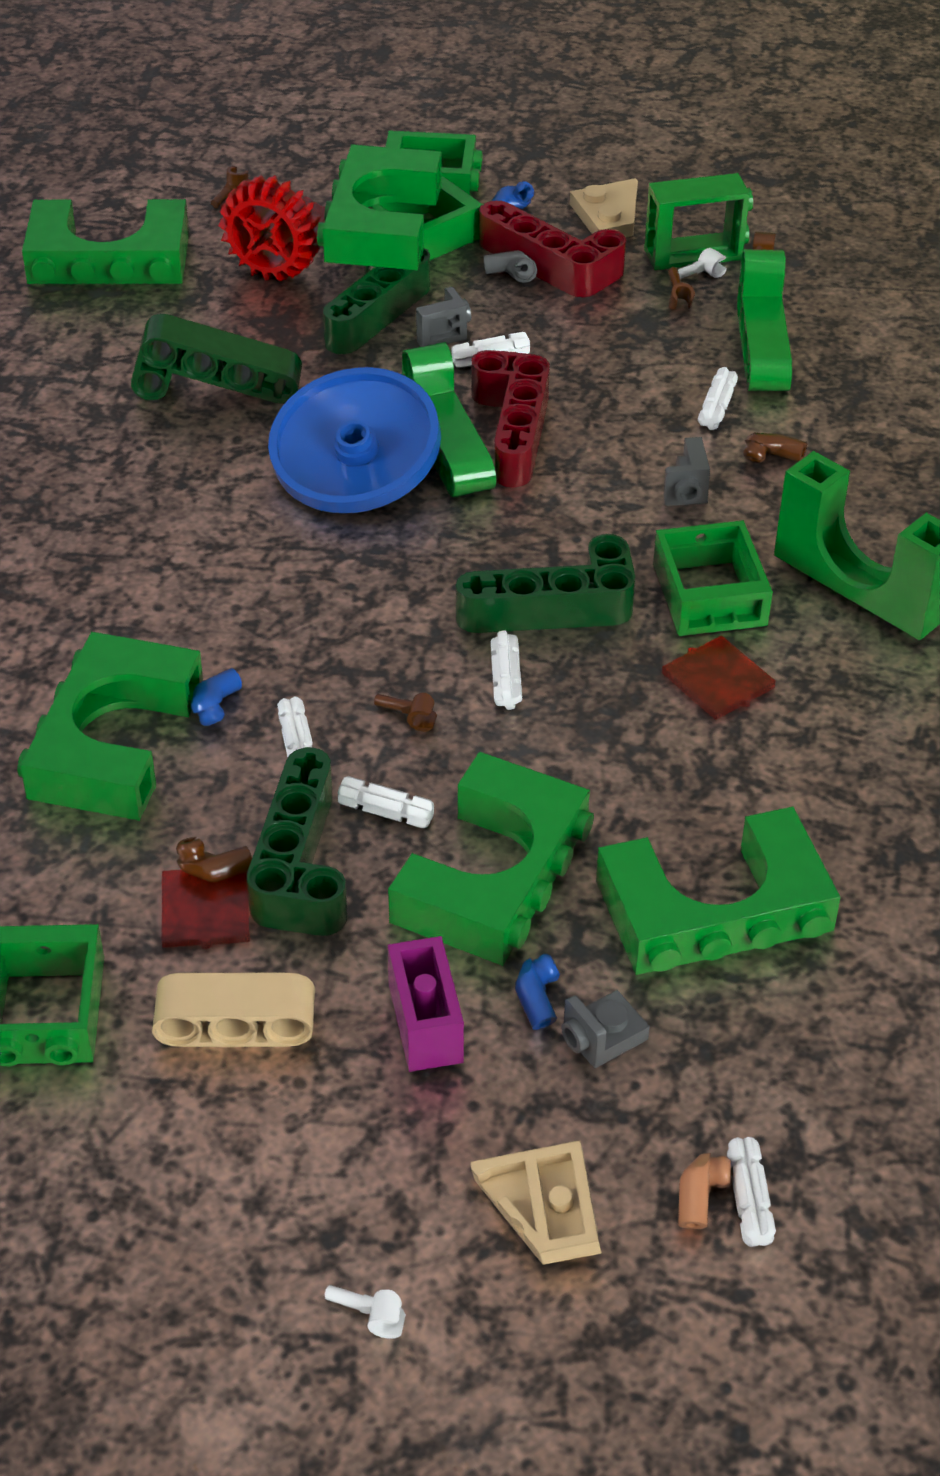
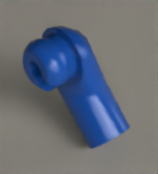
(518, 195)
(210, 693)
(531, 990)

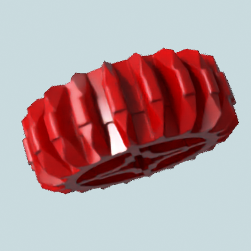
(249, 216)

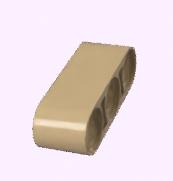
(234, 1010)

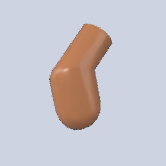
(696, 1184)

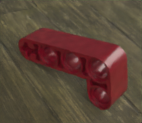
(560, 258)
(522, 389)

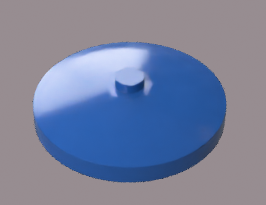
(354, 440)

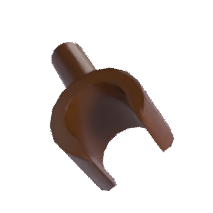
(232, 181)
(764, 241)
(679, 290)
(419, 710)

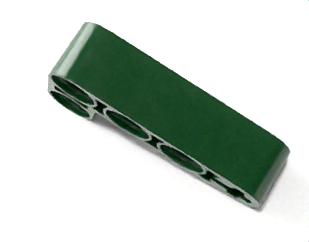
(373, 304)
(213, 357)
(551, 595)
(281, 880)

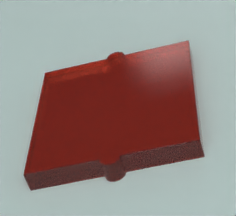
(718, 677)
(203, 910)

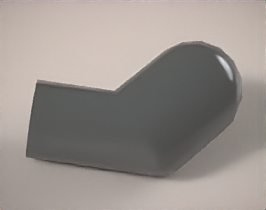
(513, 263)

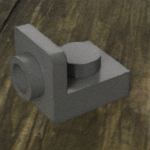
(443, 320)
(689, 479)
(603, 1027)

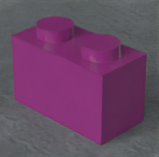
(425, 1004)

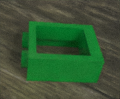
(459, 154)
(455, 220)
(679, 252)
(716, 606)
(70, 952)

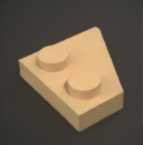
(607, 206)
(544, 1199)

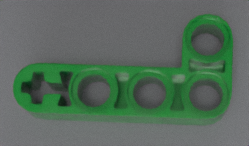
(763, 321)
(462, 457)

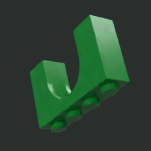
(371, 236)
(147, 257)
(817, 542)
(106, 676)
(495, 910)
(671, 930)

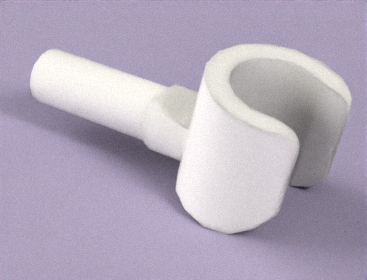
(707, 262)
(384, 1308)

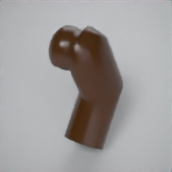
(777, 444)
(209, 866)

